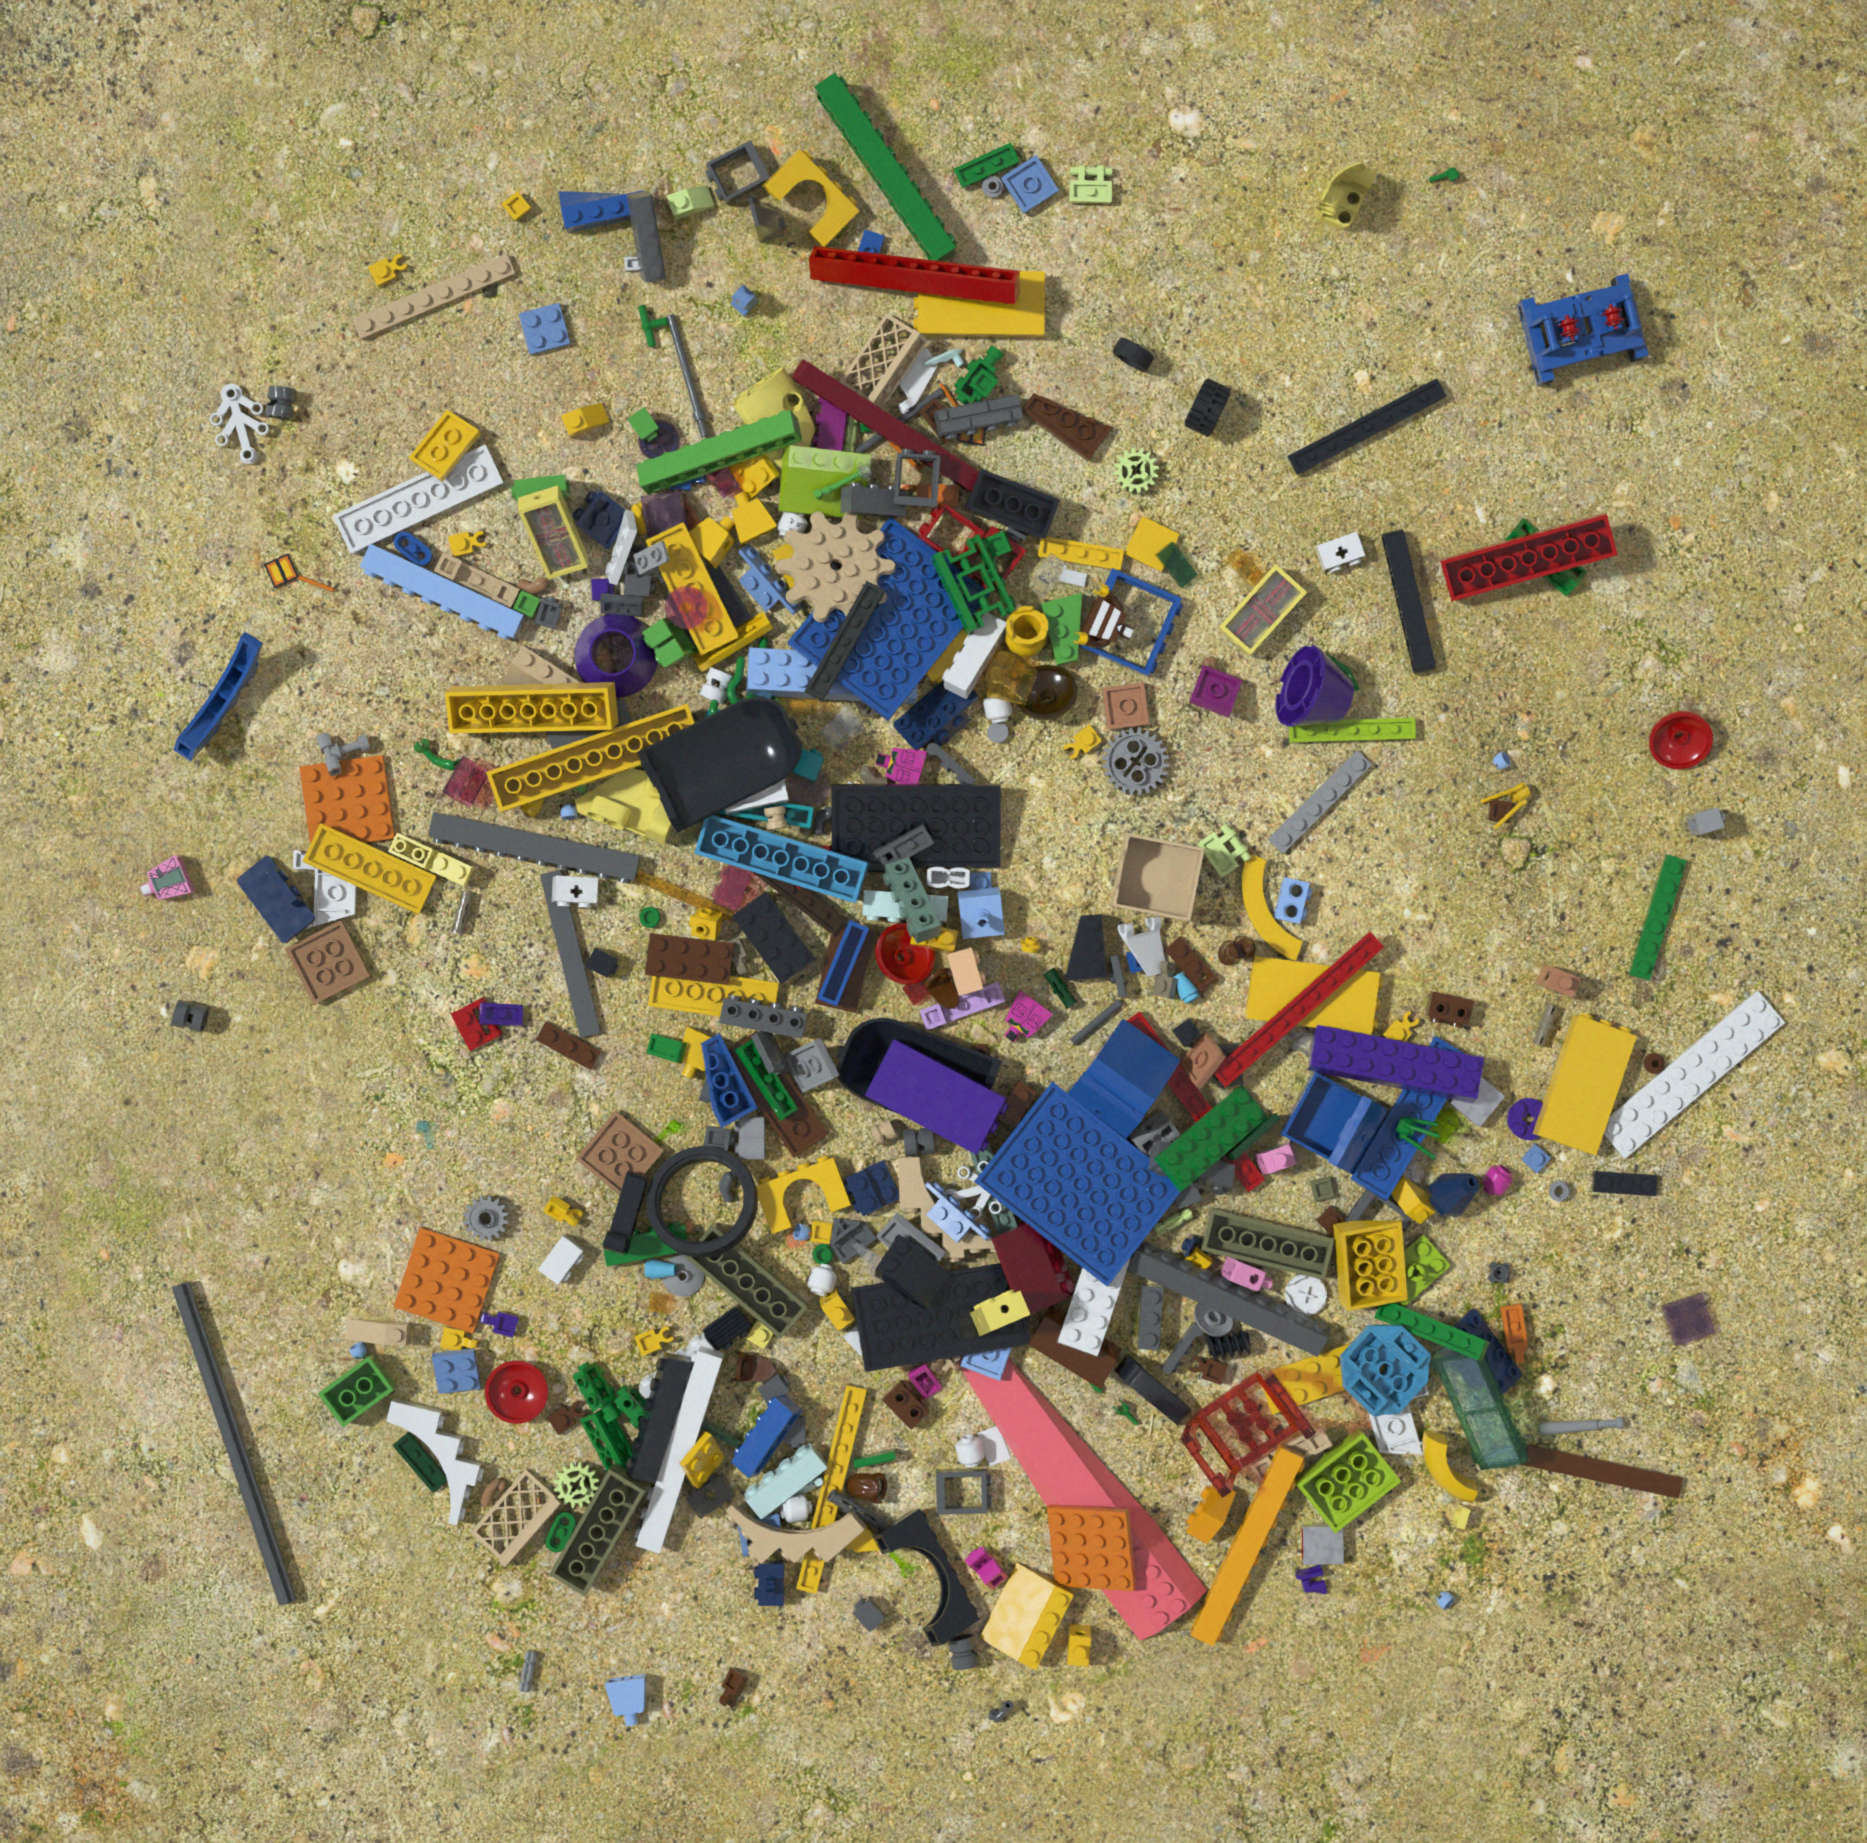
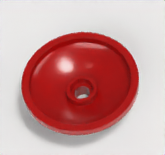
(1684, 749)
(915, 961)
(508, 1404)

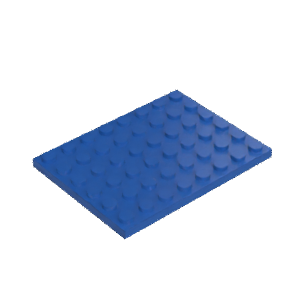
(902, 634)
(1078, 1184)

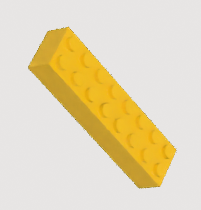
(531, 707)

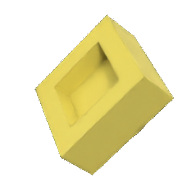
(759, 1335)
(1461, 1516)

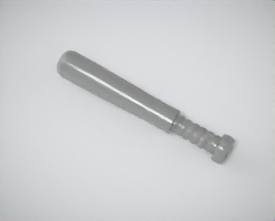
(1560, 1427)

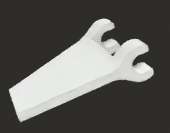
(916, 380)
(1145, 945)

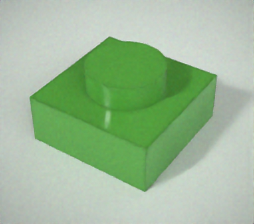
(527, 604)

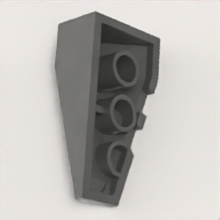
(766, 220)

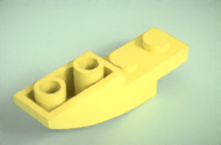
(431, 859)

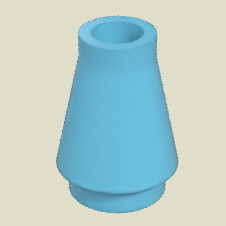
(1186, 989)
(659, 1269)

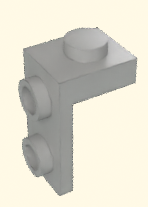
(651, 558)

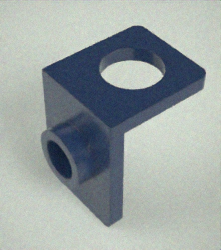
(1188, 1243)

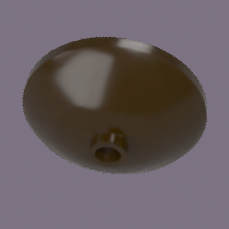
(1051, 684)

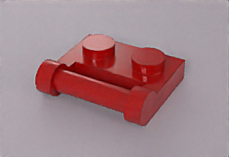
(469, 1026)

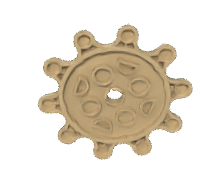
(818, 549)

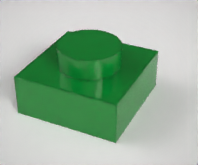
(983, 383)
(998, 543)

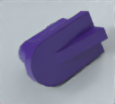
(1305, 1575)

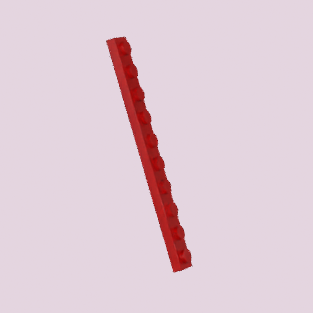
(1298, 1008)
(1198, 1106)

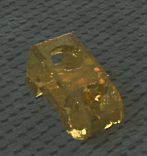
(1244, 567)

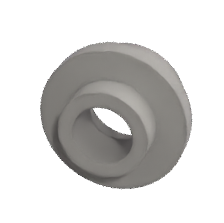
(992, 193)
(1565, 1191)

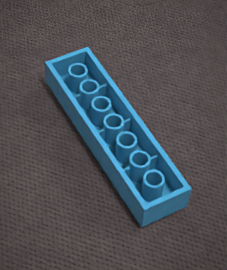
(782, 858)

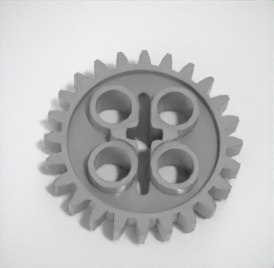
(1150, 773)

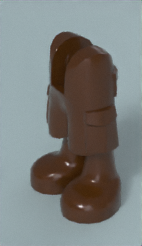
(1241, 948)

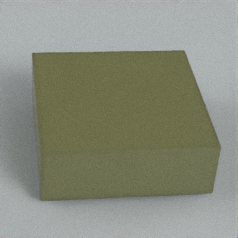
(1322, 1188)

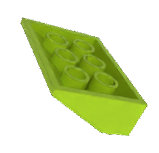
(812, 469)
(1346, 1480)

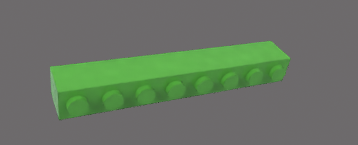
(719, 452)

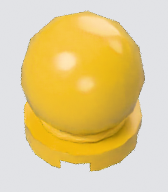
(1026, 631)

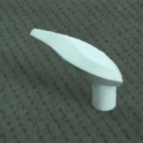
(952, 354)
(818, 1481)

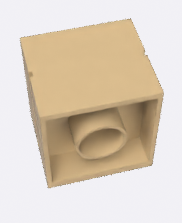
(1157, 877)

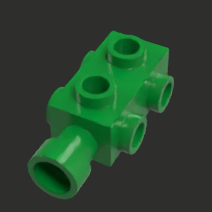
(988, 363)
(596, 1390)
(629, 1405)

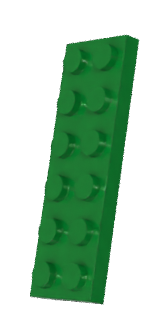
(1210, 1137)

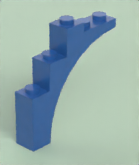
(222, 698)

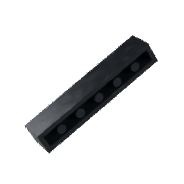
(658, 1417)

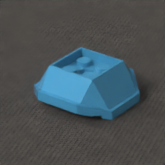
(1404, 1371)

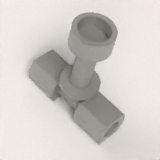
(333, 752)

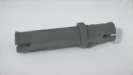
(837, 1498)

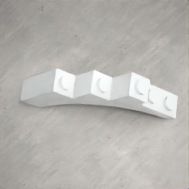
(459, 1471)

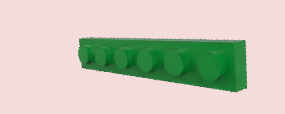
(1657, 917)
(1433, 1330)

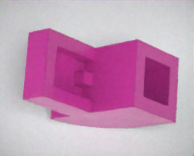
(986, 1567)

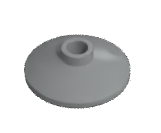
(690, 1284)
(1212, 1321)

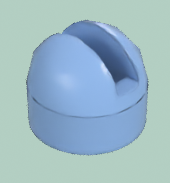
(1502, 761)
(568, 812)
(801, 1232)
(358, 1350)
(1446, 1600)

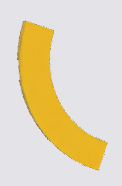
(1259, 913)

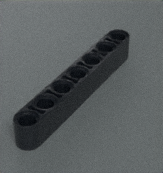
(1408, 601)

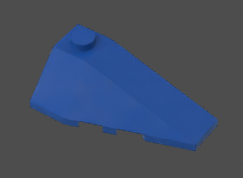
(726, 1087)

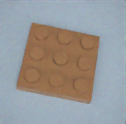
(327, 962)
(617, 1149)

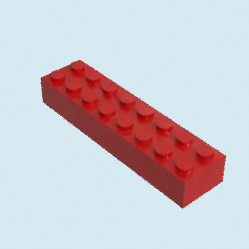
(1529, 556)

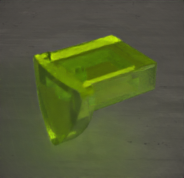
(1447, 1124)

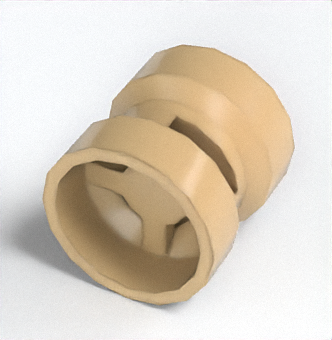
(775, 818)
(883, 1132)

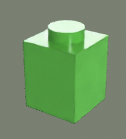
(644, 425)

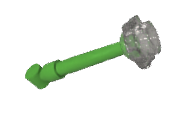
(863, 472)

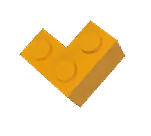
(1209, 1514)

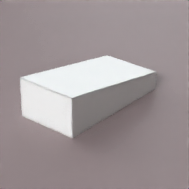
(631, 264)
(1073, 578)

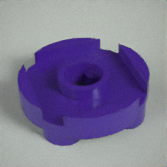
(1520, 1110)

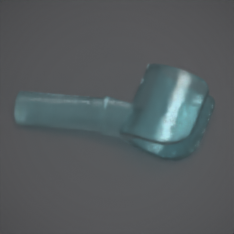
(423, 1126)

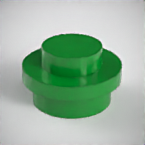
(823, 1254)

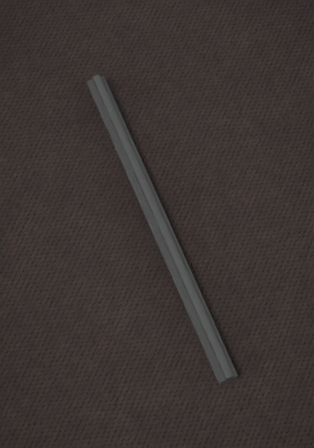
(234, 1443)

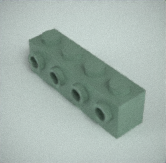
(912, 900)

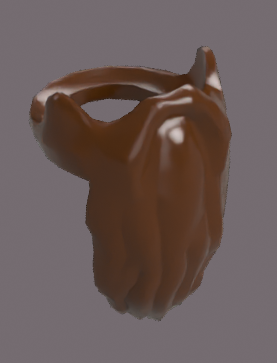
(942, 989)
(753, 1368)
(866, 1486)

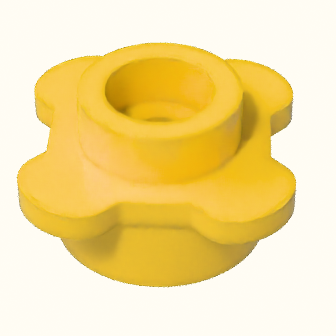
(1030, 944)

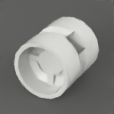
(712, 692)

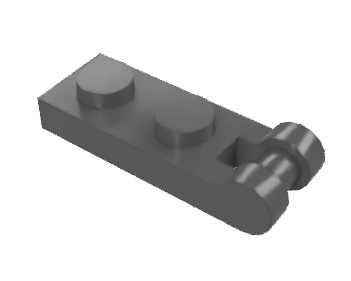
(949, 764)
(904, 846)
(1183, 1347)

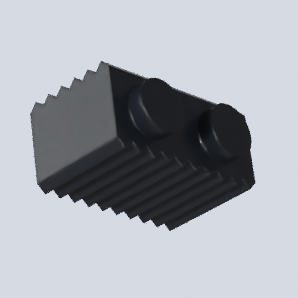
(727, 1327)

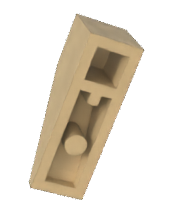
(378, 1331)

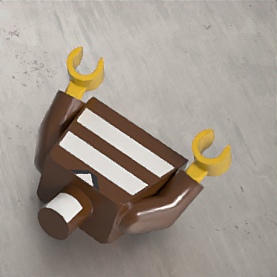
(1104, 621)

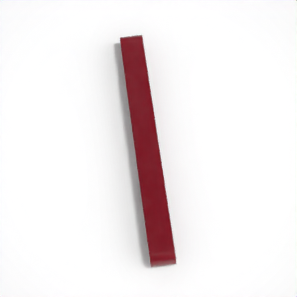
(882, 422)

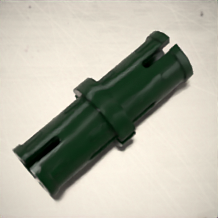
(1060, 988)

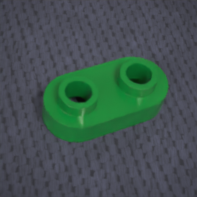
(560, 1530)

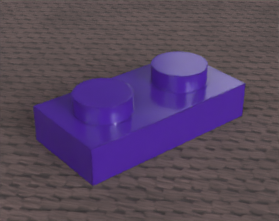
(501, 1014)

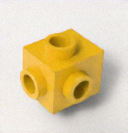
(706, 924)

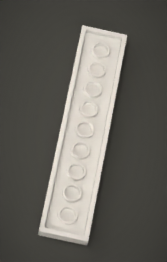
(1691, 1073)

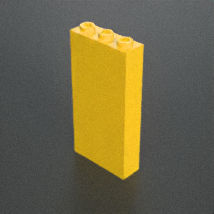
(976, 318)
(1278, 981)
(1585, 1083)

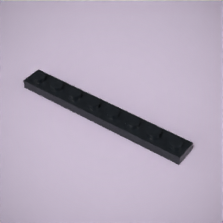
(1366, 426)

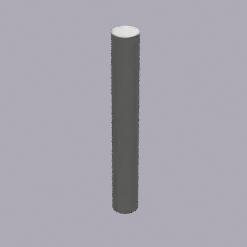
(1096, 1022)

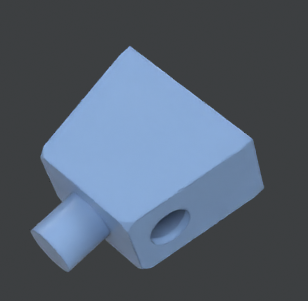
(627, 1696)

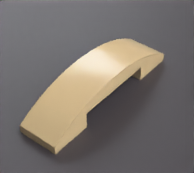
(476, 580)
(1313, 1445)

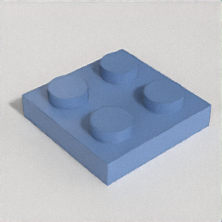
(1029, 184)
(544, 329)
(456, 1371)

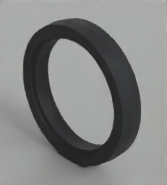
(669, 1169)

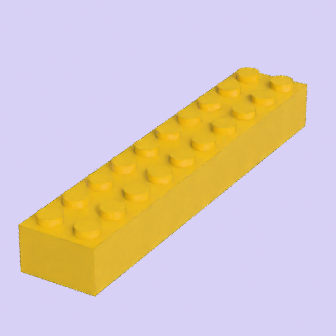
(582, 760)

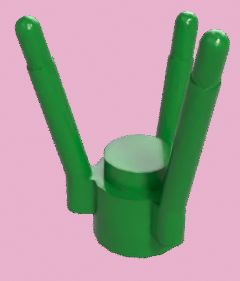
(1407, 1126)

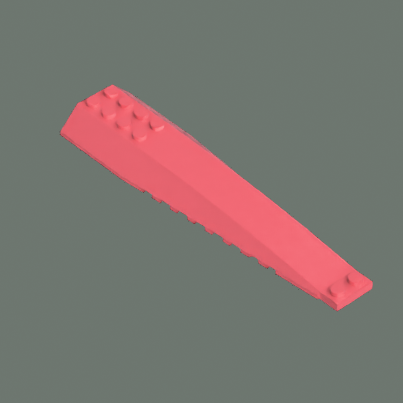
(1073, 1475)

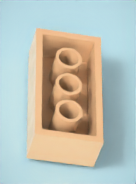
(965, 970)

